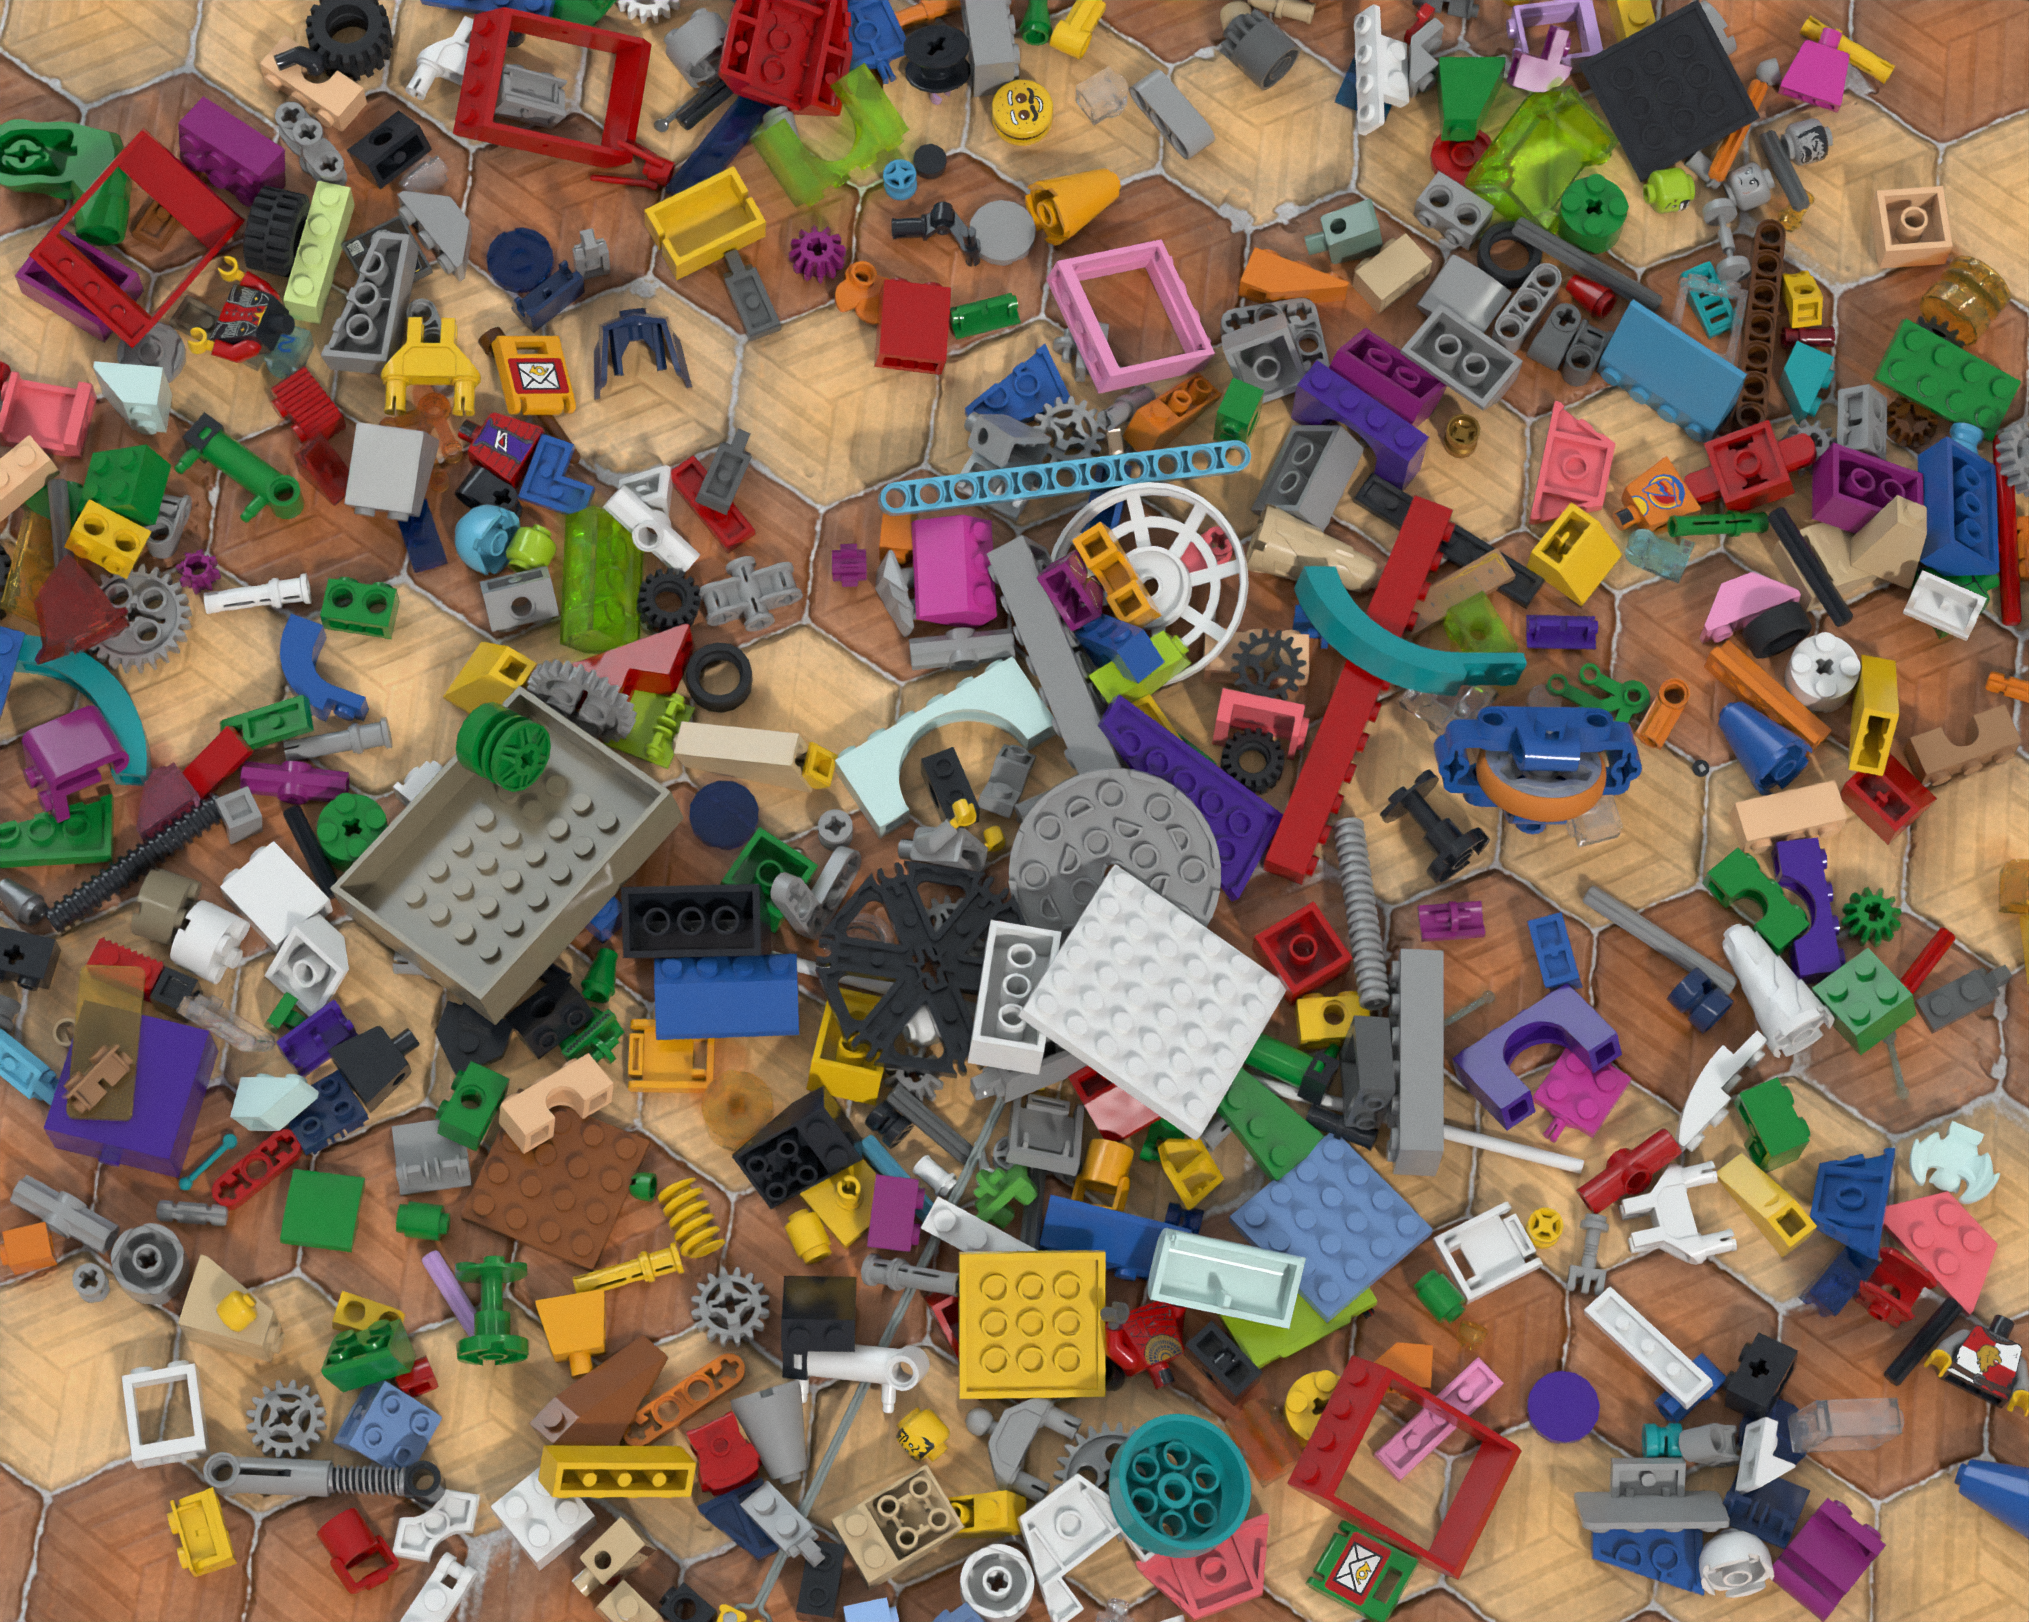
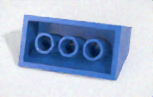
(1960, 510)
(726, 996)
(1123, 1236)

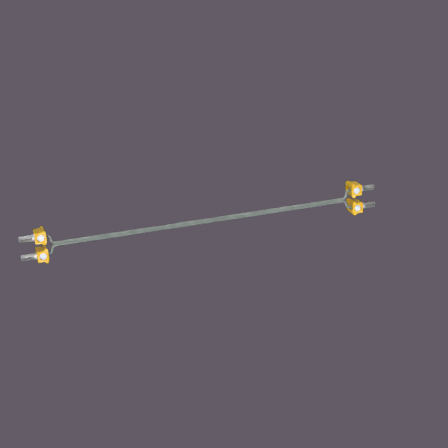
(731, 1614)

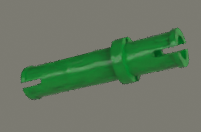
(1731, 523)

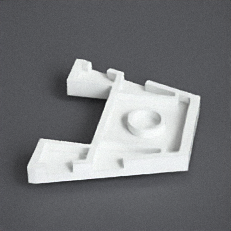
(1063, 1533)

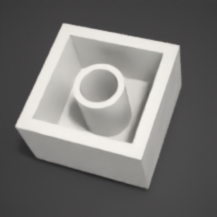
(542, 1523)

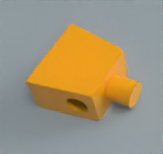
(575, 1328)

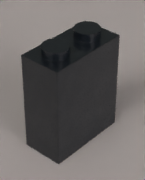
(819, 1314)

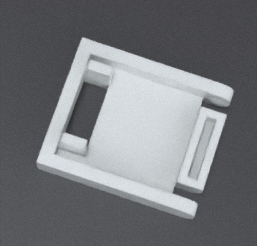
(1492, 1250)

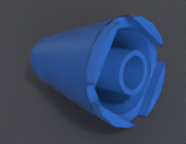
(1763, 747)
(1998, 1490)

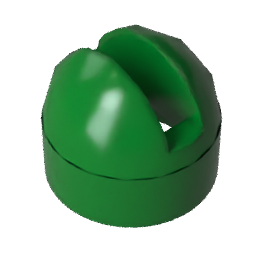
(644, 1186)

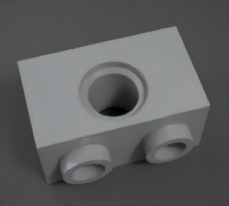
(502, 591)

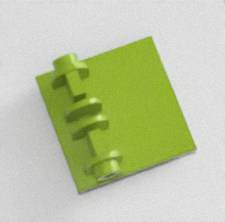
(655, 727)

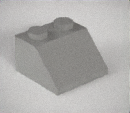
(1265, 356)

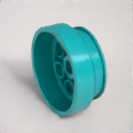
(1200, 1452)

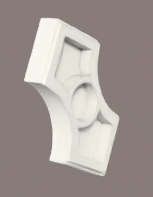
(421, 1535)

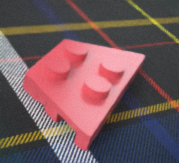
(1572, 467)
(1945, 1242)
(1215, 1579)

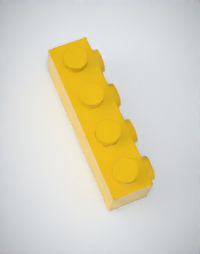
(616, 1471)

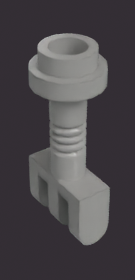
(1595, 1225)

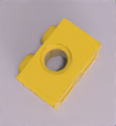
(1311, 1026)

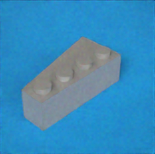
(376, 307)

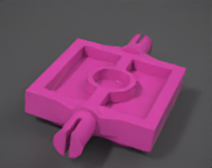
(1578, 1096)

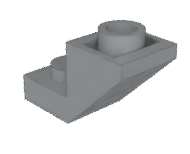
(1421, 65)
(1007, 780)

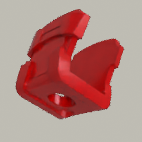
(1901, 1274)
(723, 1455)

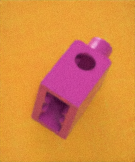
(1818, 72)

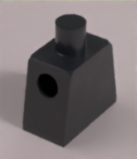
(374, 1063)

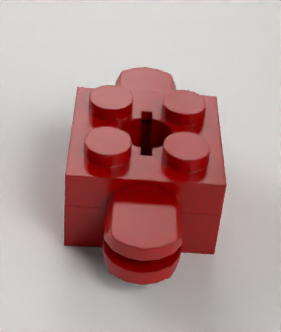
(1752, 455)

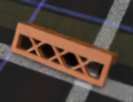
(1764, 694)

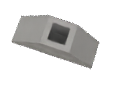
(440, 228)

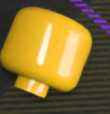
(237, 1310)

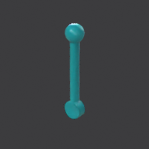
(229, 1142)

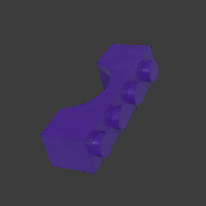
(1800, 869)

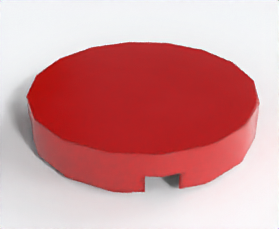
(1458, 157)

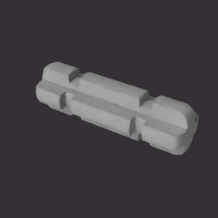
(192, 1213)

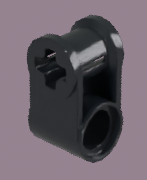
(483, 488)

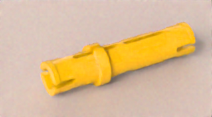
(1859, 56)

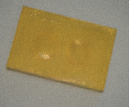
(29, 566)

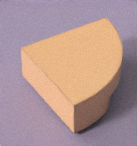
(1114, 441)

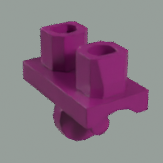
(1451, 921)

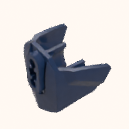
(636, 326)

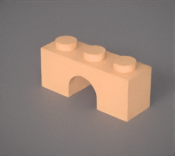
(332, 101)
(577, 1085)

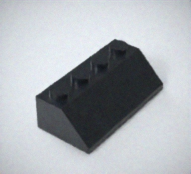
(695, 921)

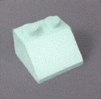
(137, 394)

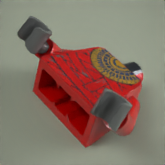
(1145, 1338)

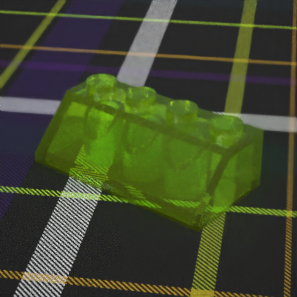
(599, 583)

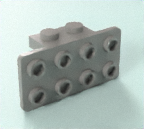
(1650, 1496)

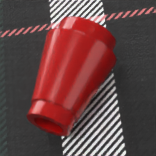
(1592, 296)

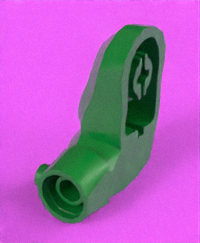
(63, 163)

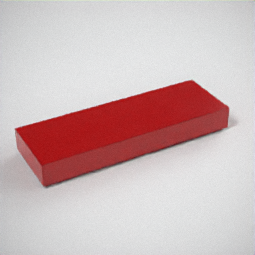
(728, 529)

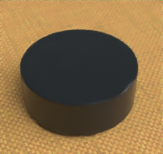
(929, 161)

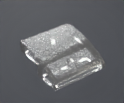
(1441, 709)

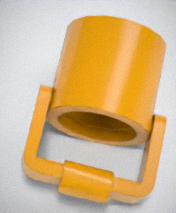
(1105, 1172)

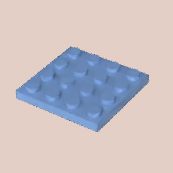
(1338, 1219)

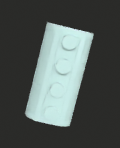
(1225, 1277)

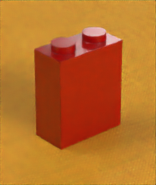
(912, 326)

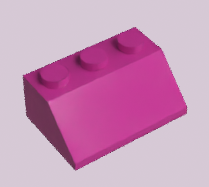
(953, 571)

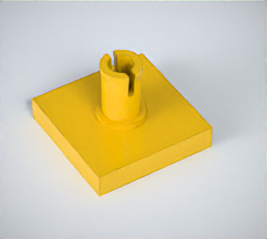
(844, 1202)

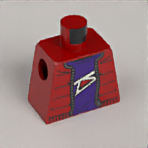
(502, 446)

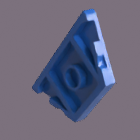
(1853, 1200)

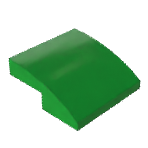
(322, 1210)

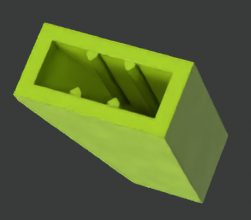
(1112, 683)

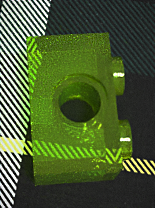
(1478, 615)

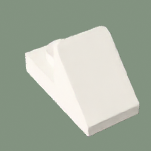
(1757, 1459)

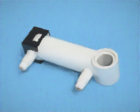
(866, 1364)

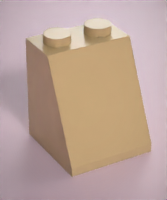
(203, 1326)

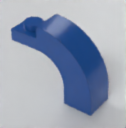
(299, 653)

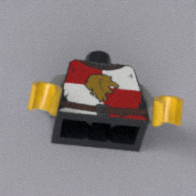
(1985, 1364)

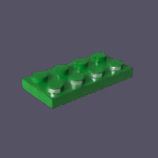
(1946, 379)

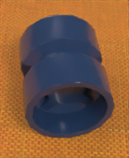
(1700, 1000)

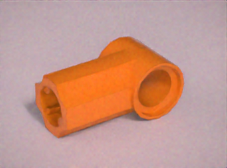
(1662, 714)

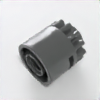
(1259, 48)

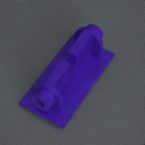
(1561, 632)

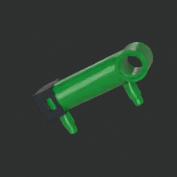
(211, 444)
(1307, 1073)

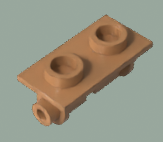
(85, 1086)

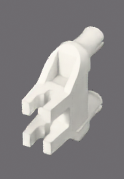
(442, 60)
(1673, 1218)

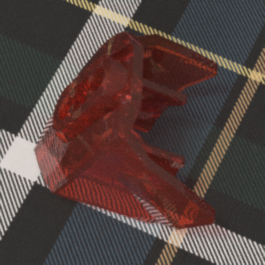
(74, 613)

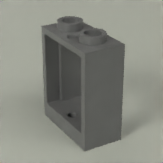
(1367, 1072)

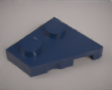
(731, 1520)

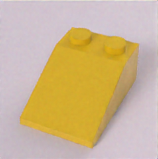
(837, 1066)

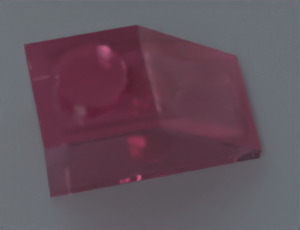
(163, 798)

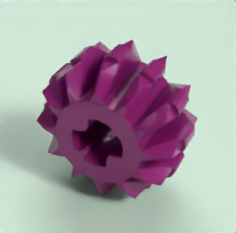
(809, 243)

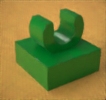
(284, 1015)

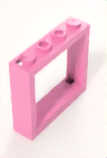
(1088, 334)

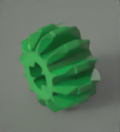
(1884, 917)

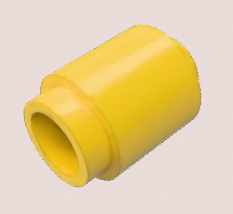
(808, 1236)

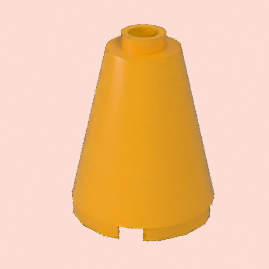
(1070, 202)

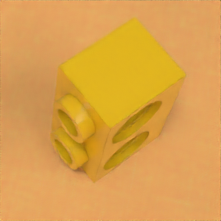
(110, 535)

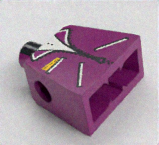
(1069, 586)

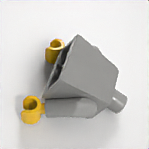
(952, 845)

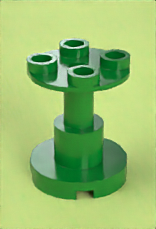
(492, 1324)

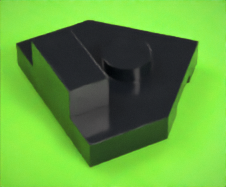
(471, 1037)

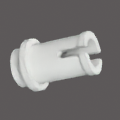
(935, 1176)

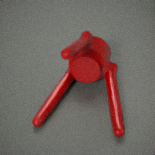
(656, 168)

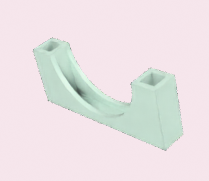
(996, 697)

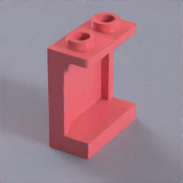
(49, 413)
(1252, 711)

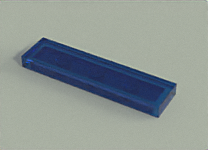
(720, 144)

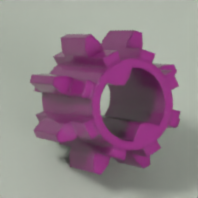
(849, 565)
(203, 580)

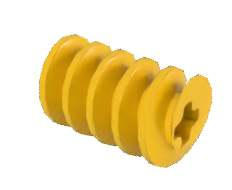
(688, 1219)

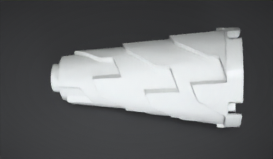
(1781, 1002)

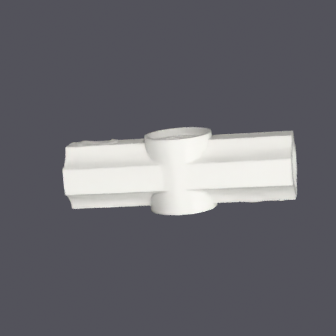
(637, 516)

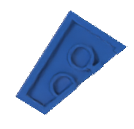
(1653, 1554)

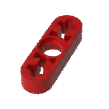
(229, 1177)

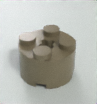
(164, 905)

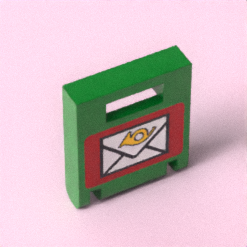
(1356, 1569)

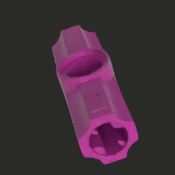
(294, 781)

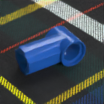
(1672, 1409)

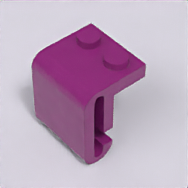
(66, 755)
(1826, 1558)

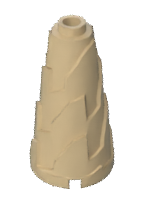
(1288, 544)

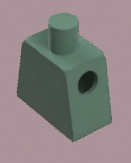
(1347, 234)

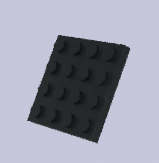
(1669, 90)

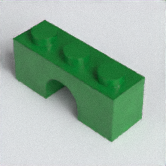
(1740, 878)

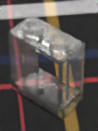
(1727, 289)
(1845, 1425)

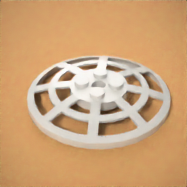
(1167, 567)

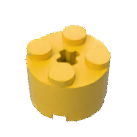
(1305, 1394)

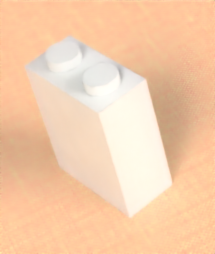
(273, 894)

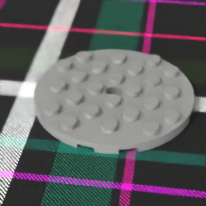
(1107, 821)

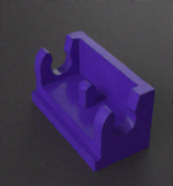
(309, 1042)

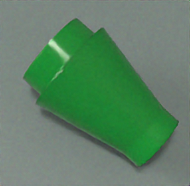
(1036, 23)
(601, 977)

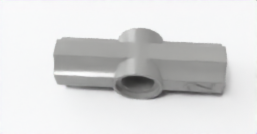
(961, 649)
(65, 1214)

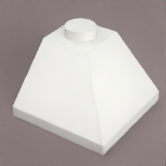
(310, 964)

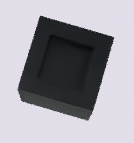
(171, 990)
(684, 1594)

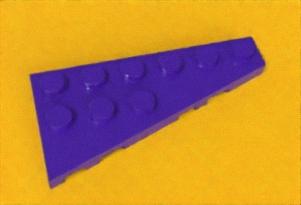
(1236, 815)

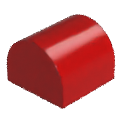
(419, 1380)

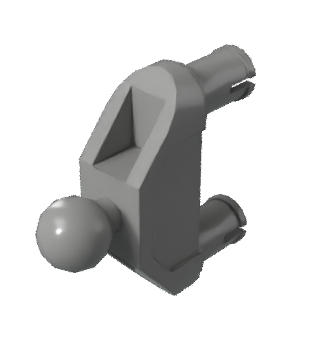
(1013, 1437)

